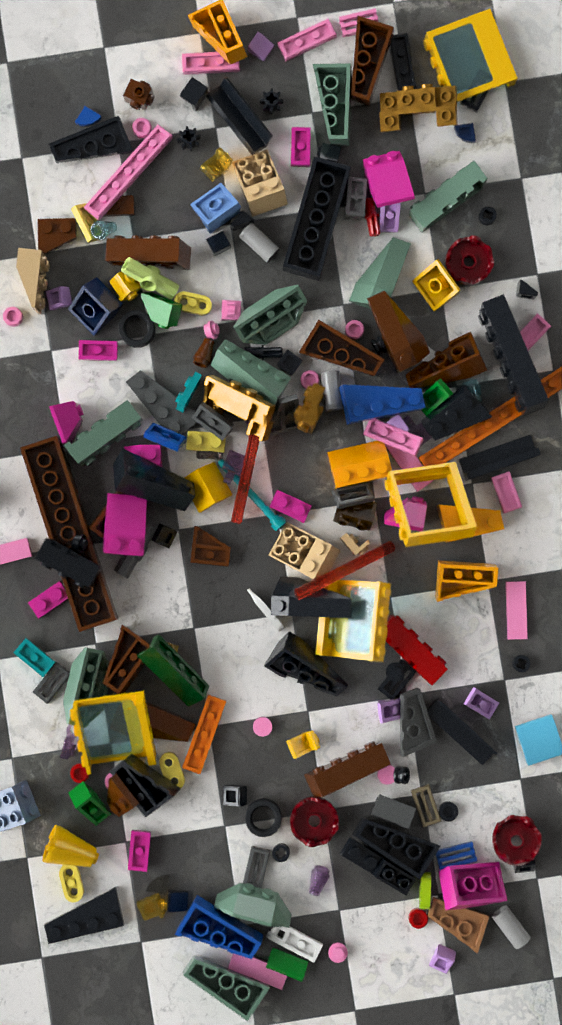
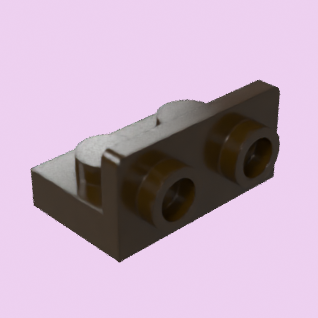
(357, 516)

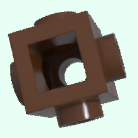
(138, 94)

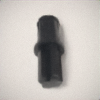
(267, 352)

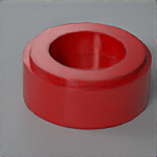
(418, 918)

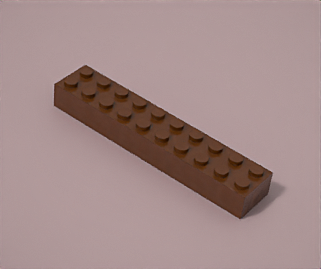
(63, 520)

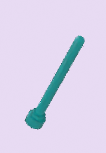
(276, 520)

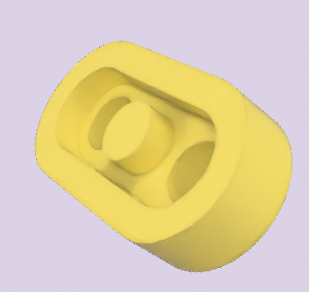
(194, 301)
(174, 770)
(71, 881)

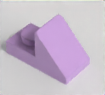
(389, 218)
(481, 703)
(389, 710)

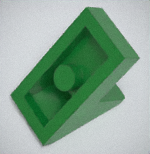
(435, 396)

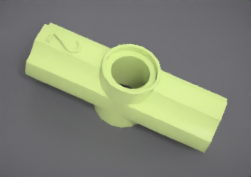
(150, 278)

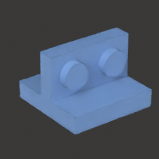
(216, 207)

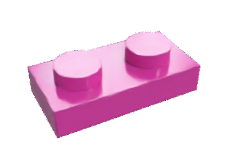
(300, 146)
(98, 350)
(290, 506)
(48, 599)
(139, 850)

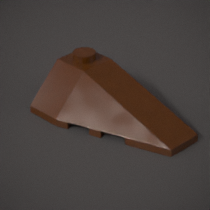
(401, 337)
(168, 725)

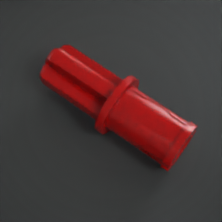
(372, 217)

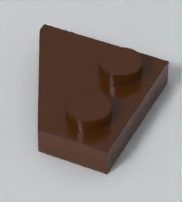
(55, 233)
(208, 549)
(119, 797)

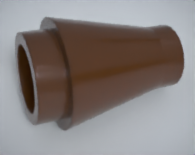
(204, 353)

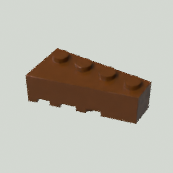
(149, 251)

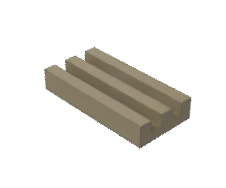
(420, 790)

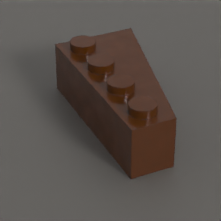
(369, 57)
(336, 348)
(347, 770)

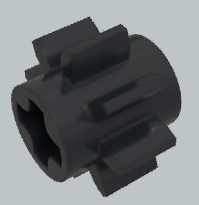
(271, 95)
(188, 132)

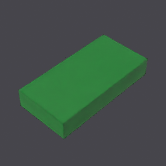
(287, 964)

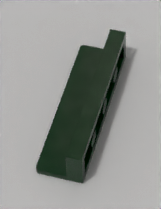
(174, 671)

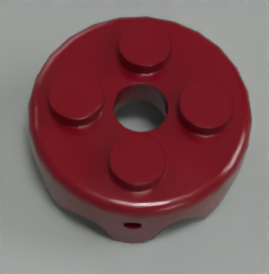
(473, 248)
(516, 827)
(321, 833)

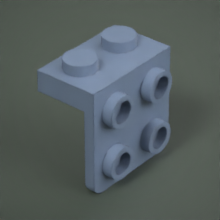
(17, 806)

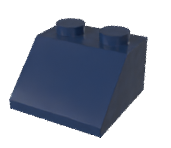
(95, 305)

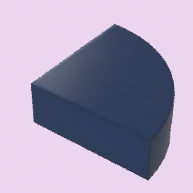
(466, 132)

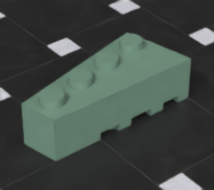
(334, 89)
(448, 196)
(250, 371)
(104, 434)
(227, 986)

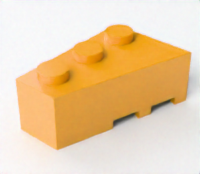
(219, 31)
(486, 519)
(463, 578)

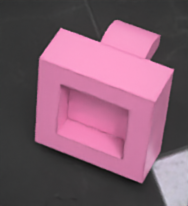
(231, 310)

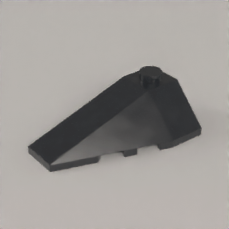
(318, 604)
(298, 660)

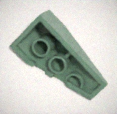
(381, 273)

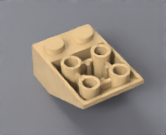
(260, 183)
(32, 270)
(304, 552)

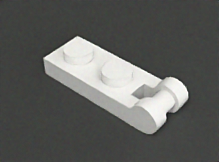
(296, 942)

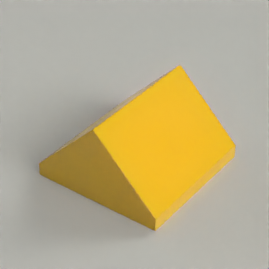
(436, 285)
(208, 486)

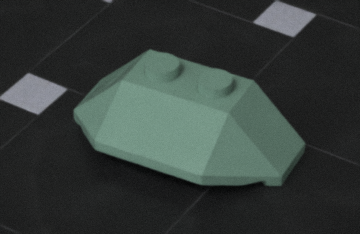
(271, 316)
(86, 679)
(254, 905)

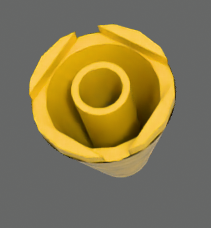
(68, 849)

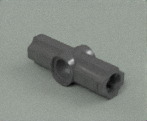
(128, 562)

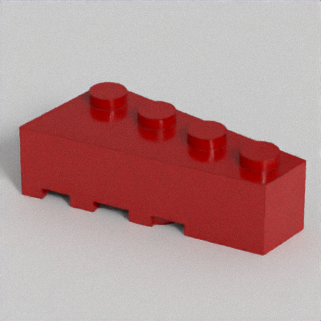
(413, 651)

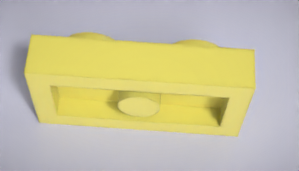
(85, 221)
(204, 442)

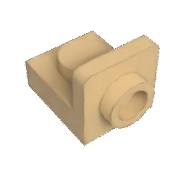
(351, 543)

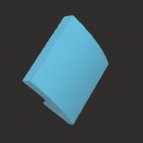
(539, 739)

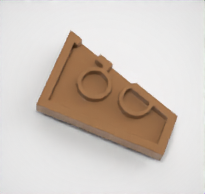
(464, 923)

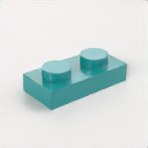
(191, 386)
(34, 657)

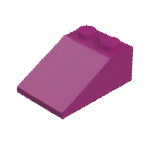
(388, 179)
(124, 525)
(472, 885)

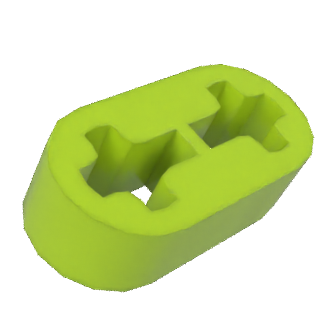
(425, 891)

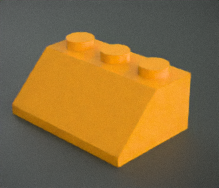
(359, 464)

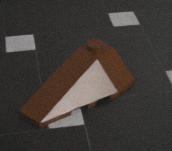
(454, 363)

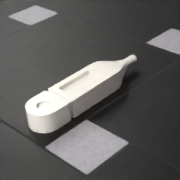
(264, 608)

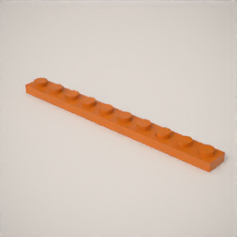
(472, 435)

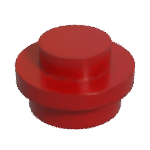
(79, 773)

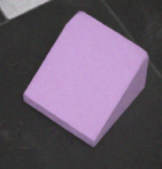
(260, 46)
(59, 297)
(398, 422)
(443, 958)

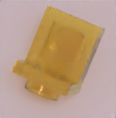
(216, 165)
(152, 907)

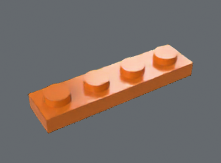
(204, 734)

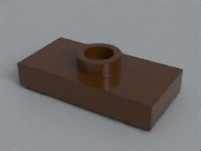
(123, 207)

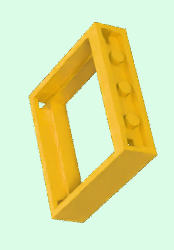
(427, 473)

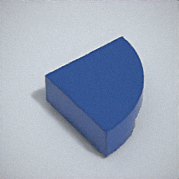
(87, 117)

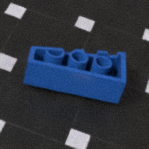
(375, 402)
(218, 929)

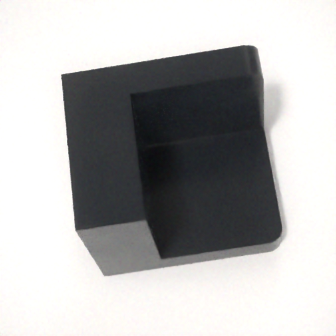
(194, 93)

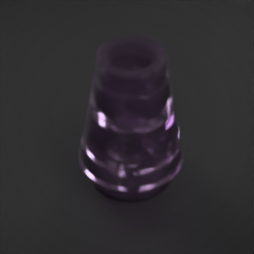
(318, 879)

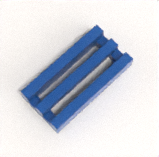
(165, 437)
(453, 848)

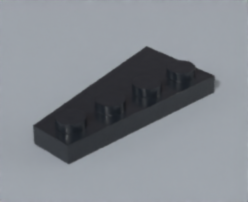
(96, 141)
(88, 918)

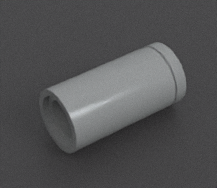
(259, 242)
(331, 394)
(511, 927)

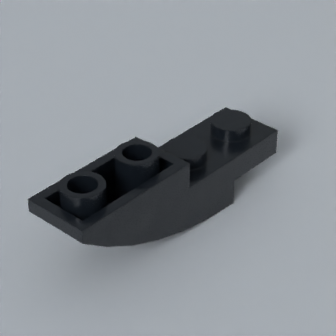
(378, 866)

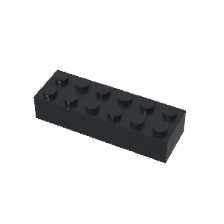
(316, 218)
(513, 355)

